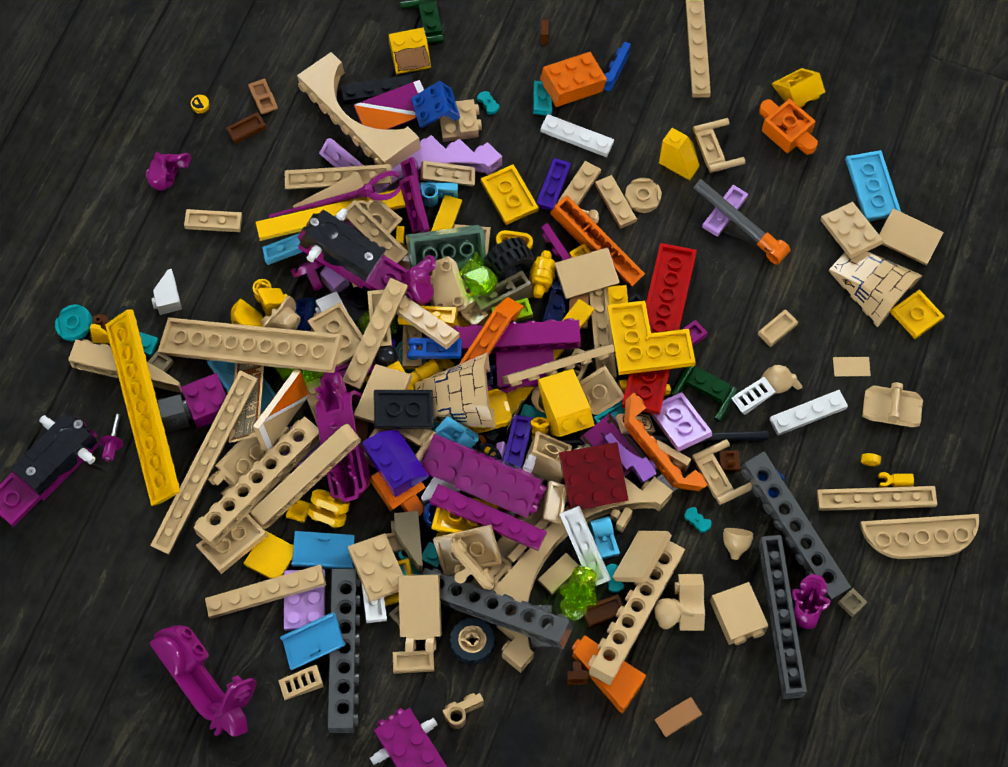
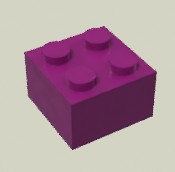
(204, 399)

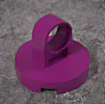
(310, 269)

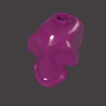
(164, 168)
(419, 281)
(810, 601)

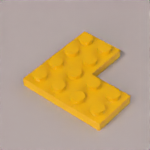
(643, 351)

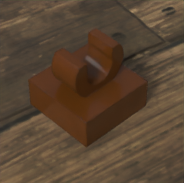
(729, 461)

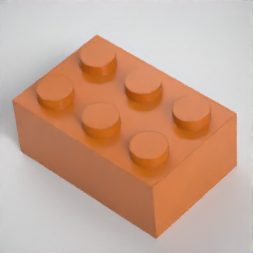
(573, 79)

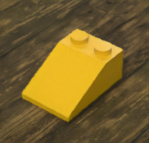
(565, 403)
(450, 523)

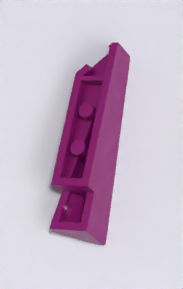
(413, 196)

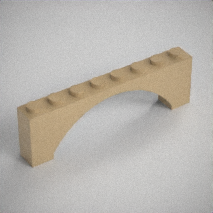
(384, 146)

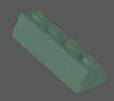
(455, 242)

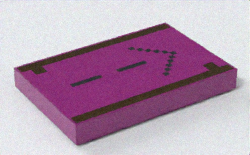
(609, 425)

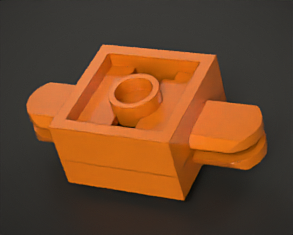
(794, 120)
(408, 500)

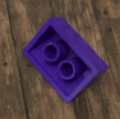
(394, 461)

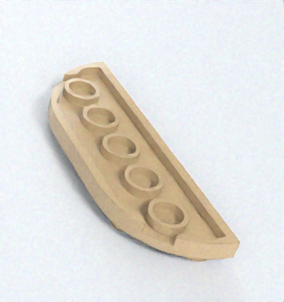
(921, 536)

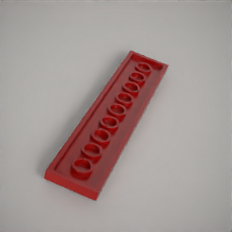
(665, 312)

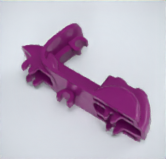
(334, 410)
(184, 659)

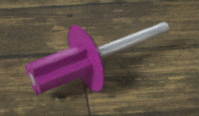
(111, 442)

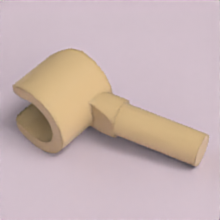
(593, 214)

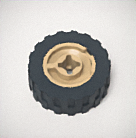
(482, 647)

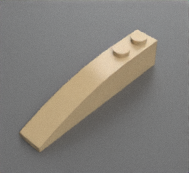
(100, 360)

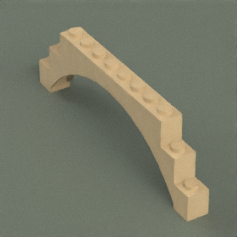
(521, 577)

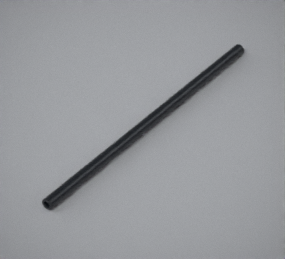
(716, 437)

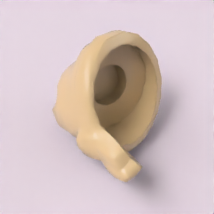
(781, 379)
(669, 611)

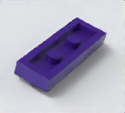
(553, 184)
(518, 440)

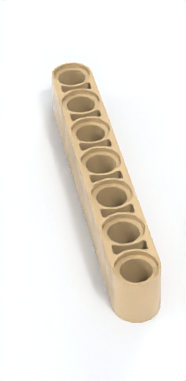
(305, 476)

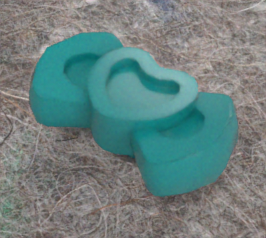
(488, 103)
(697, 520)
(614, 586)

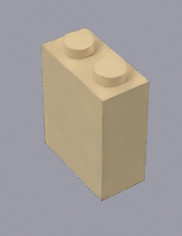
(739, 614)

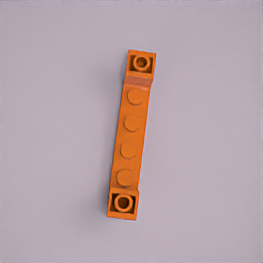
(494, 328)
(694, 481)

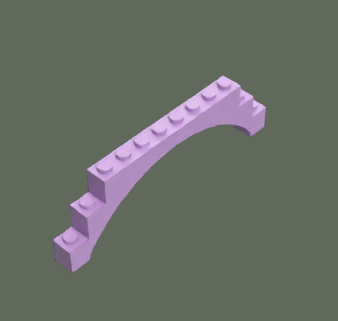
(484, 159)

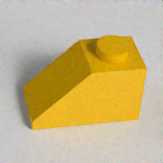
(271, 299)

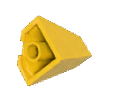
(679, 154)

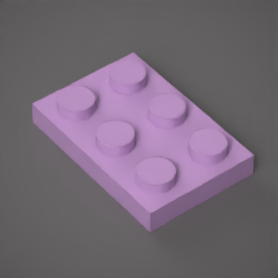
(681, 422)
(303, 607)

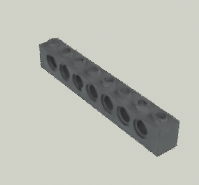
(795, 515)
(782, 617)
(555, 636)
(344, 722)

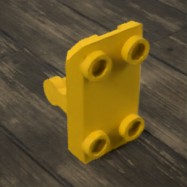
(502, 413)

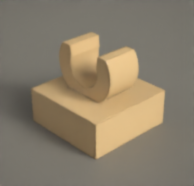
(621, 518)

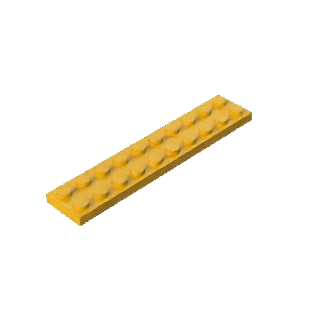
(142, 408)

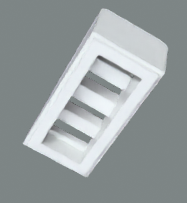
(750, 390)

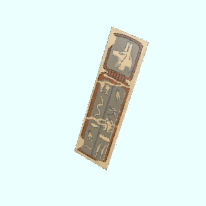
(251, 412)

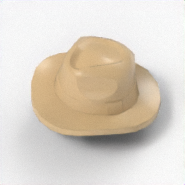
(283, 317)

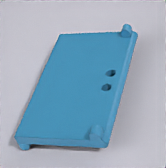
(330, 554)
(305, 642)

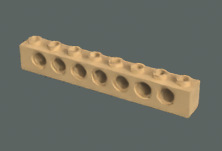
(257, 491)
(607, 670)

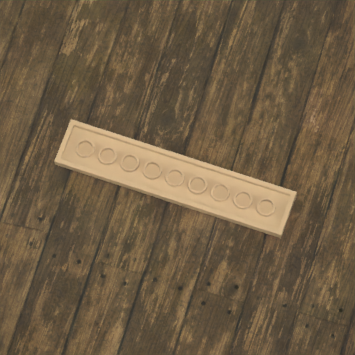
(251, 345)

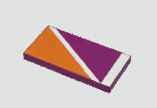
(390, 108)

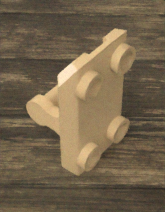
(448, 285)
(893, 405)
(469, 566)

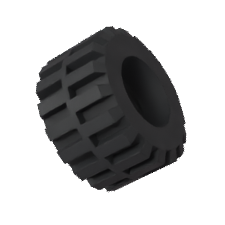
(509, 258)

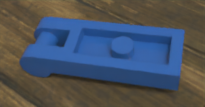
(616, 67)
(433, 350)

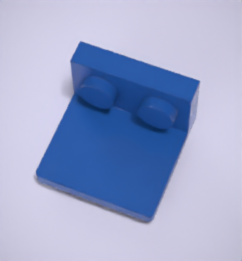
(434, 104)

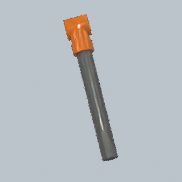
(774, 249)

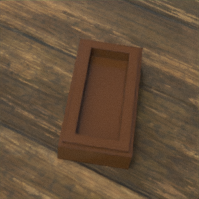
(246, 128)
(603, 611)

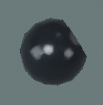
(386, 356)

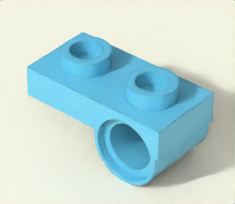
(438, 191)
(457, 432)
(604, 538)

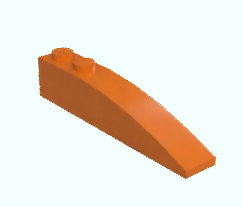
(586, 232)

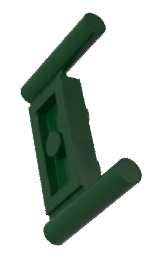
(429, 18)
(709, 386)

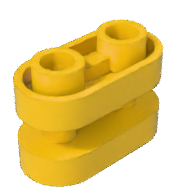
(328, 509)

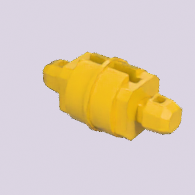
(542, 274)

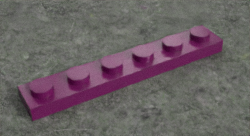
(485, 515)

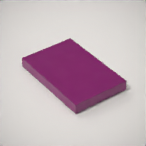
(518, 360)

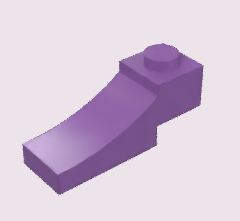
(643, 468)

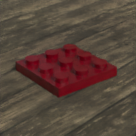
(593, 476)

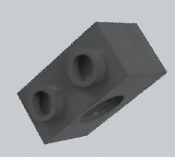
(174, 413)

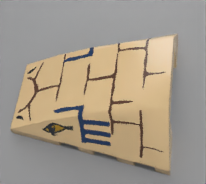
(873, 282)
(462, 393)

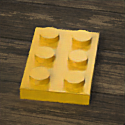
(509, 194)

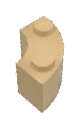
(691, 593)

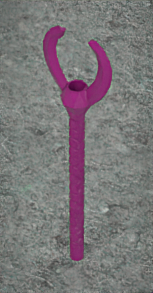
(366, 191)

